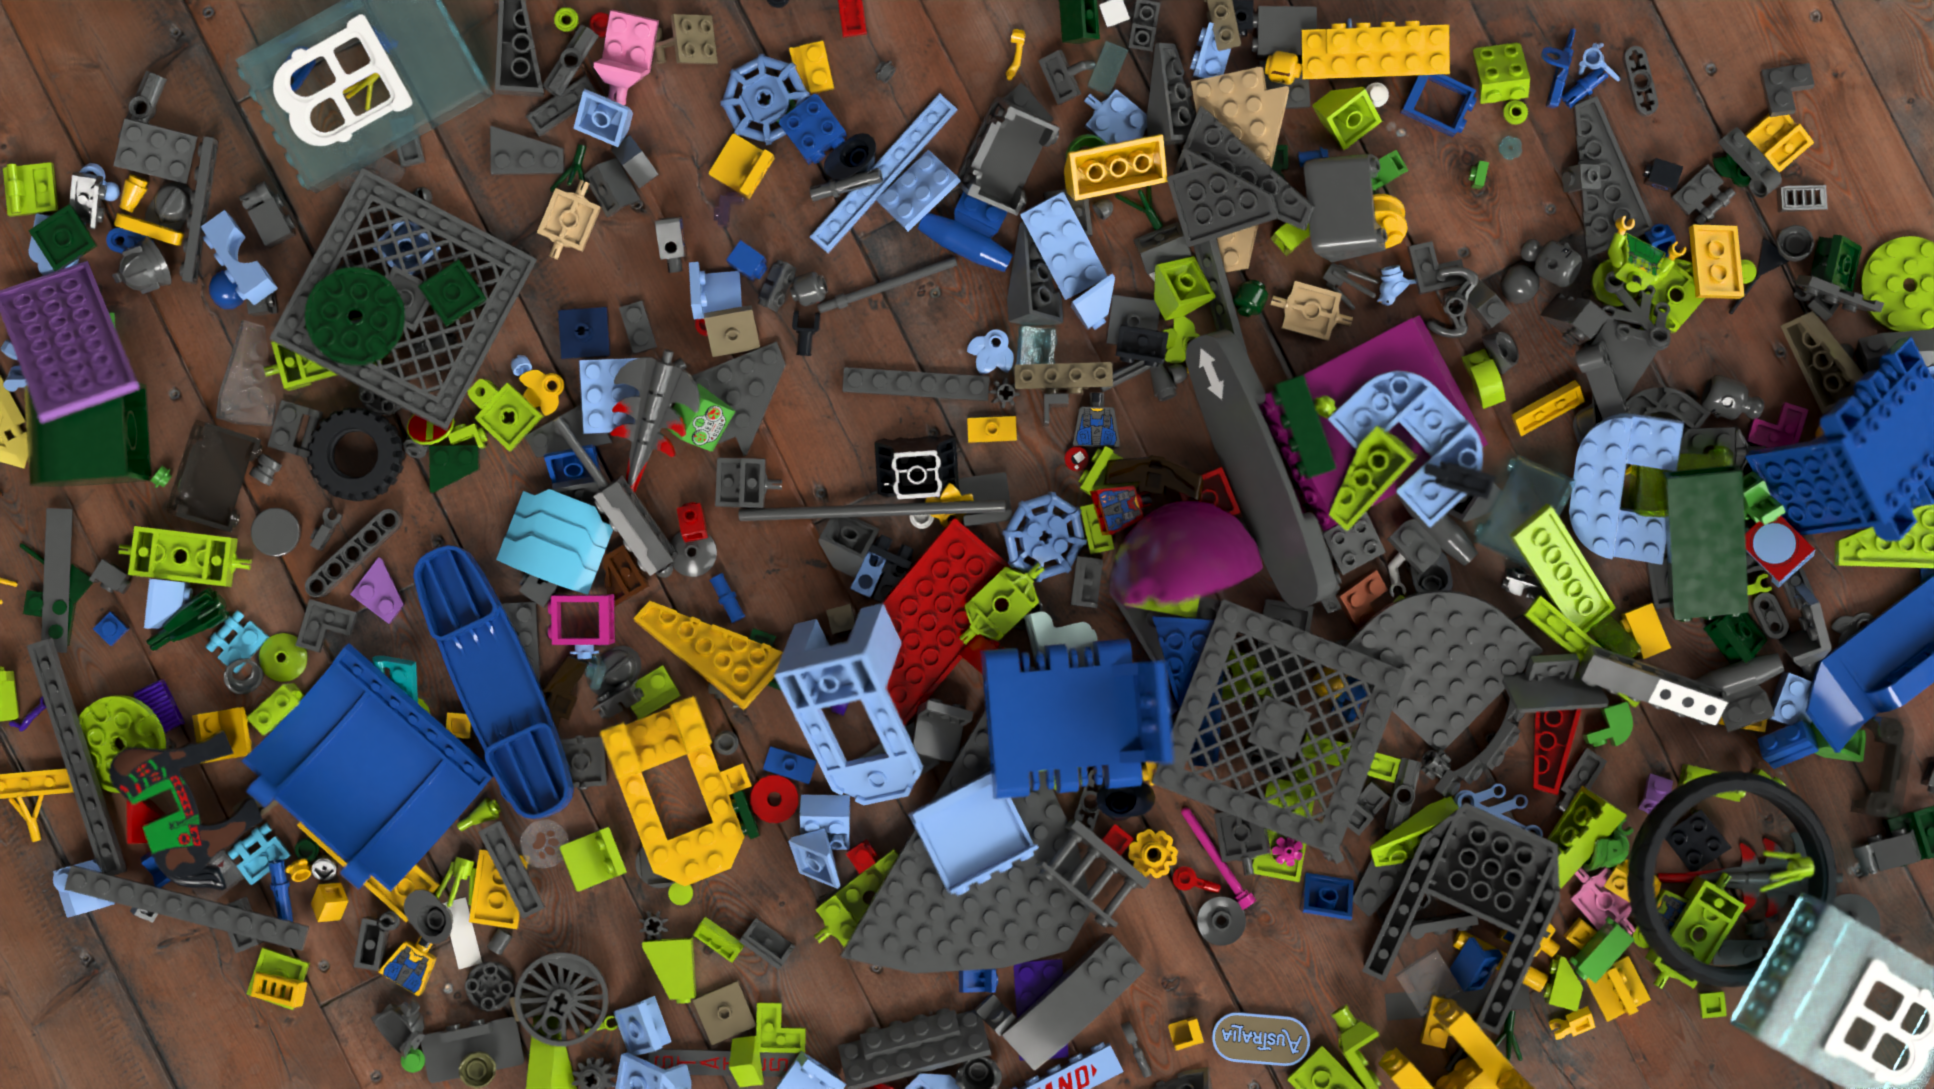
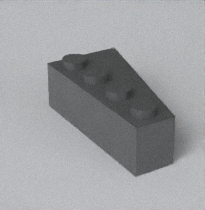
(516, 56)

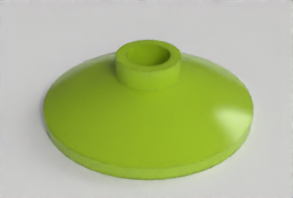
(295, 660)

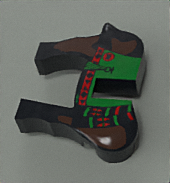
(178, 838)

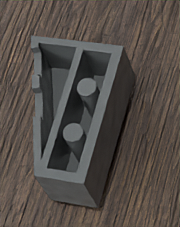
(1575, 319)

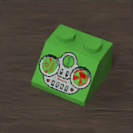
(707, 424)

